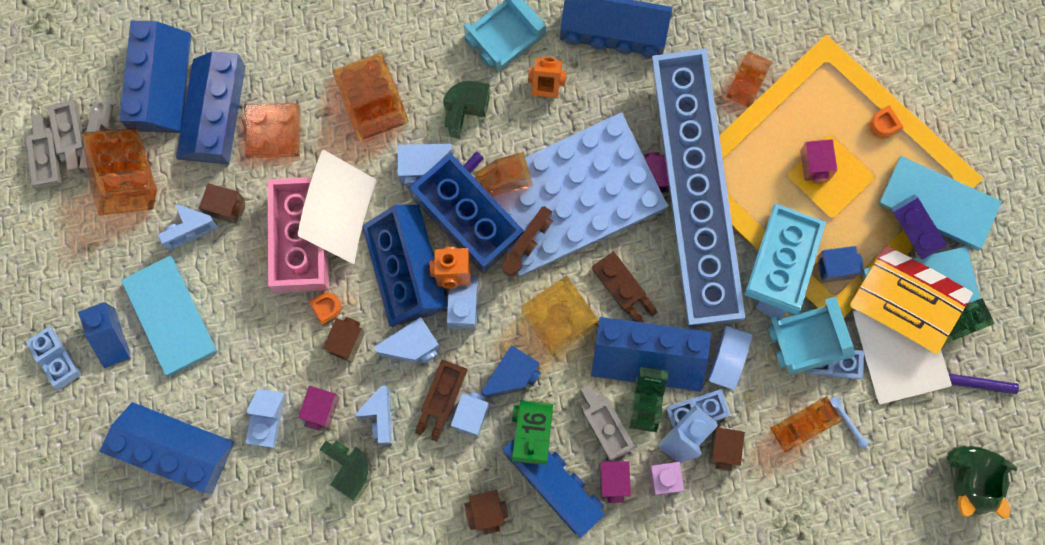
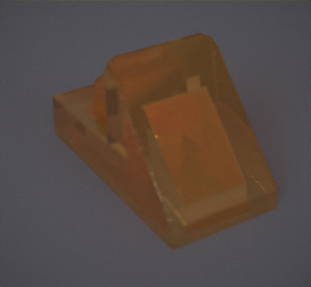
(749, 79)

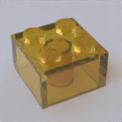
(559, 316)

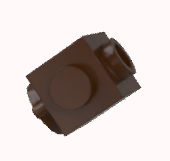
(486, 512)

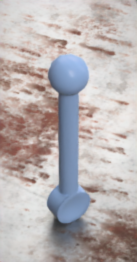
(862, 442)

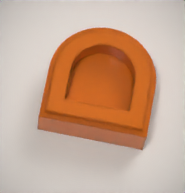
(885, 123)
(326, 307)

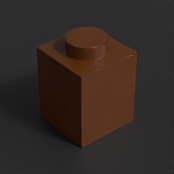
(222, 203)
(344, 339)
(726, 448)

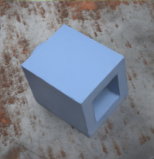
(470, 414)

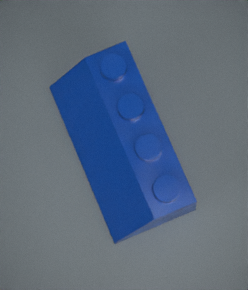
(616, 25)
(155, 77)
(211, 108)
(466, 212)
(402, 264)
(628, 345)
(168, 447)
(561, 491)

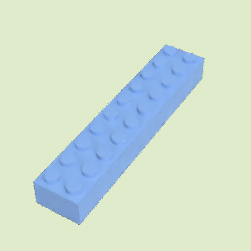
(697, 189)

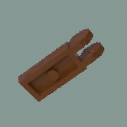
(526, 242)
(622, 286)
(441, 397)

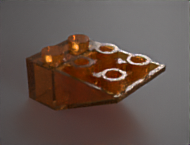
(370, 96)
(119, 171)

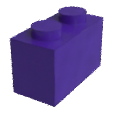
(918, 226)

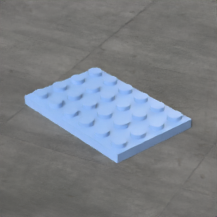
(591, 185)

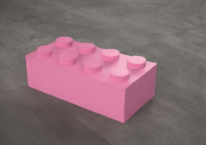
(292, 261)

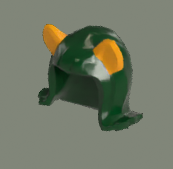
(980, 480)

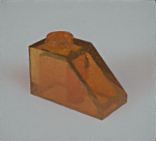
(505, 175)

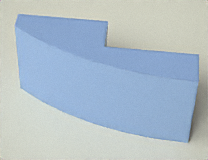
(730, 357)
(54, 358)
(848, 368)
(712, 404)

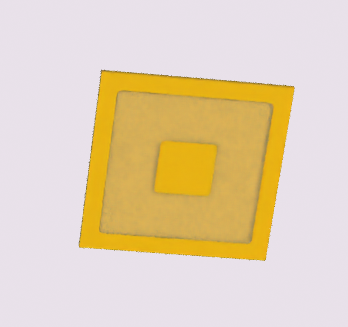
(817, 100)

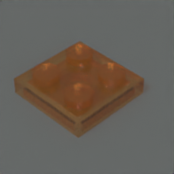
(272, 130)

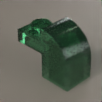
(463, 99)
(972, 319)
(648, 399)
(354, 473)

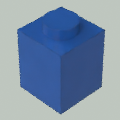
(839, 264)

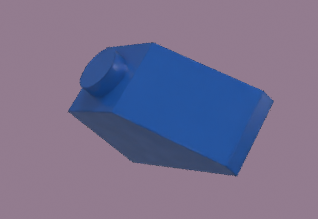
(105, 334)
(512, 374)

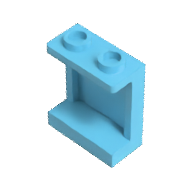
(505, 33)
(812, 338)

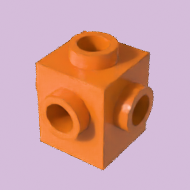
(547, 77)
(451, 267)

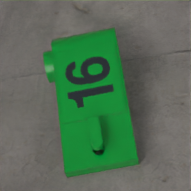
(532, 431)

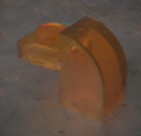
(805, 424)

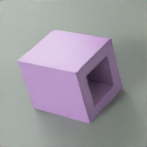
(666, 478)

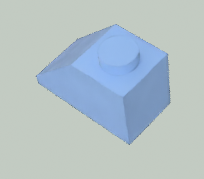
(418, 159)
(463, 306)
(410, 344)

